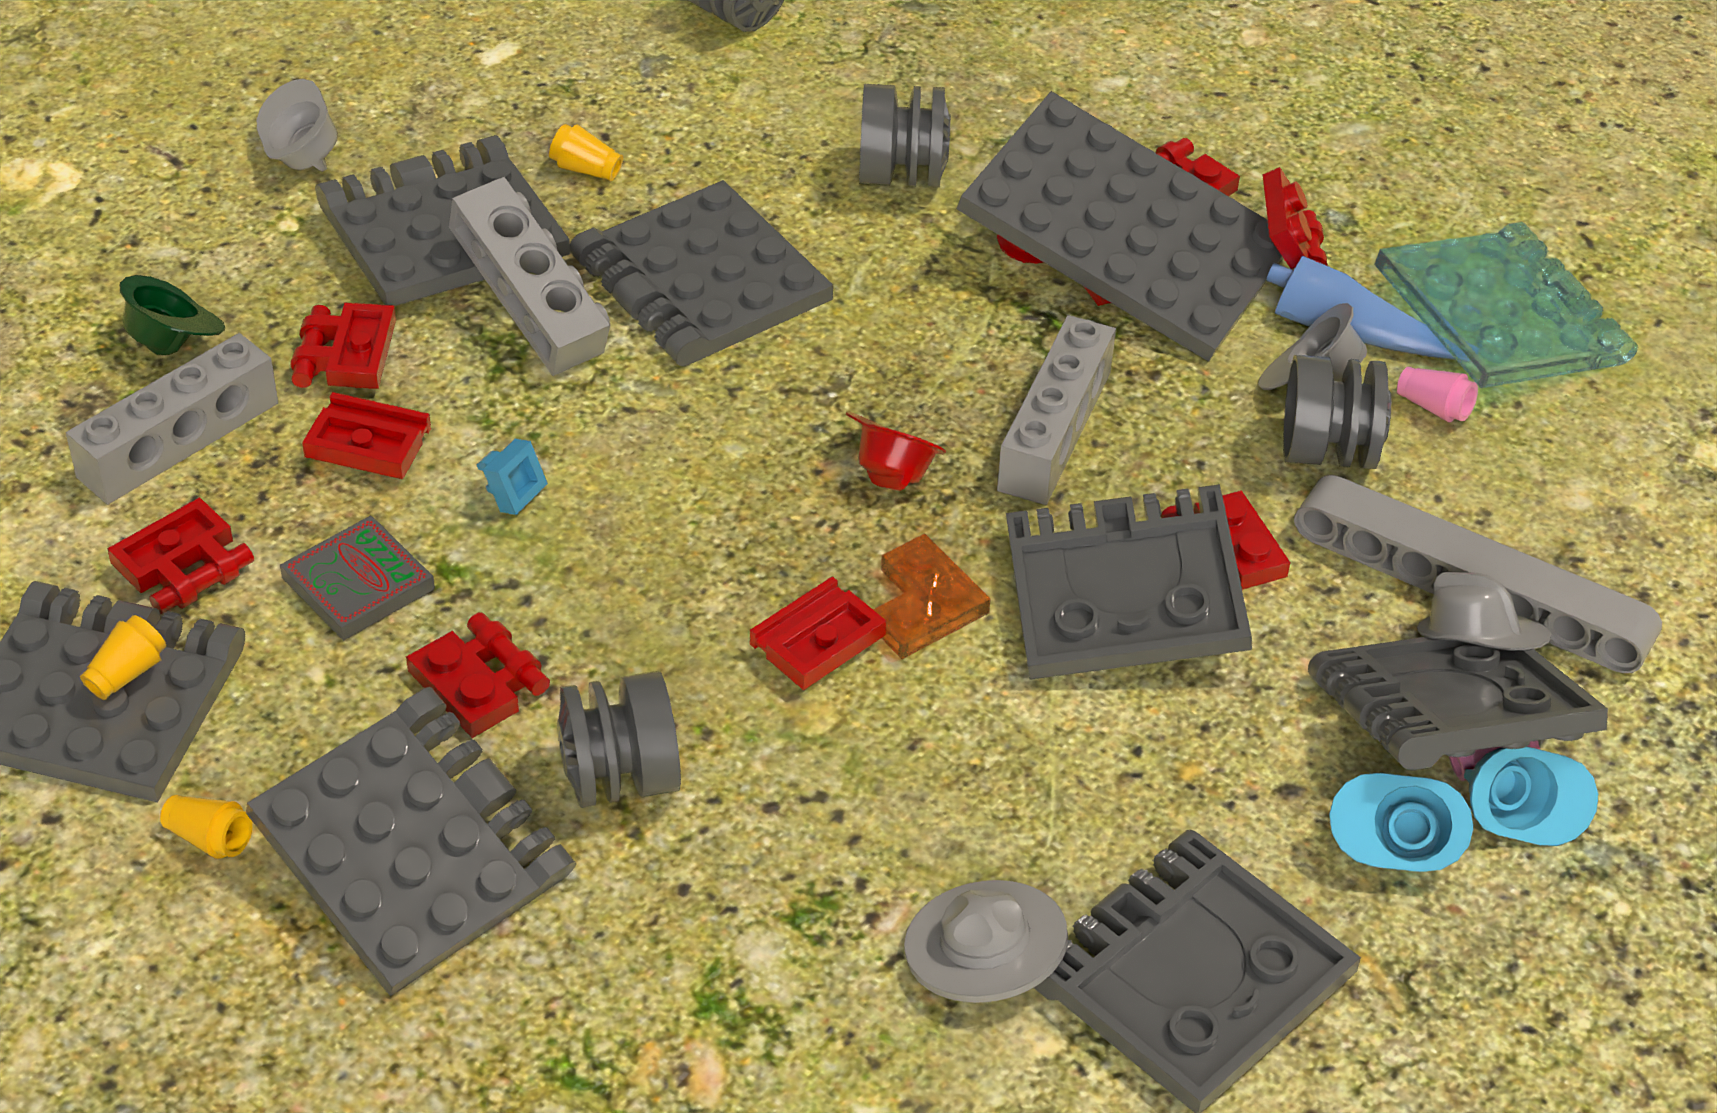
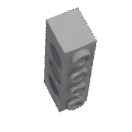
(559, 338)
(1056, 410)
(172, 418)

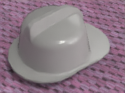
(297, 126)
(1327, 337)
(1479, 612)

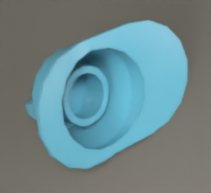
(1532, 795)
(1401, 822)

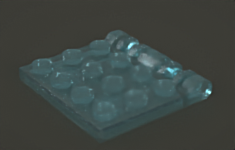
(1505, 307)

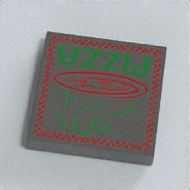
(357, 577)

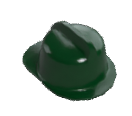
(163, 315)

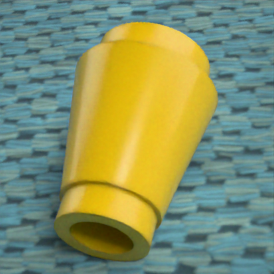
(584, 153)
(124, 656)
(209, 824)

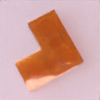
(935, 597)

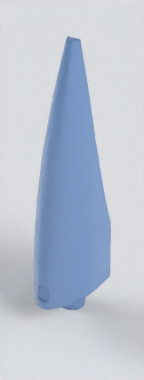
(1317, 288)

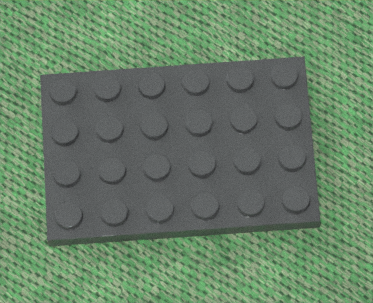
(1125, 224)

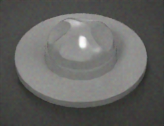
(986, 941)

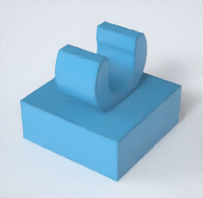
(513, 475)

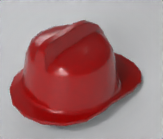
(893, 456)

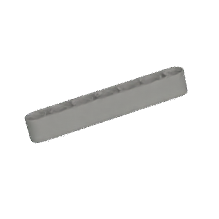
(1420, 546)

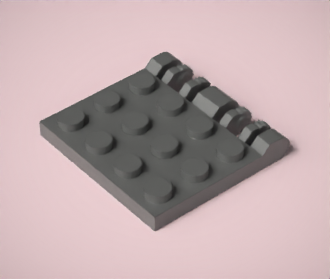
(405, 233)
(702, 272)
(1128, 586)
(1454, 697)
(116, 743)
(402, 848)
(1198, 973)

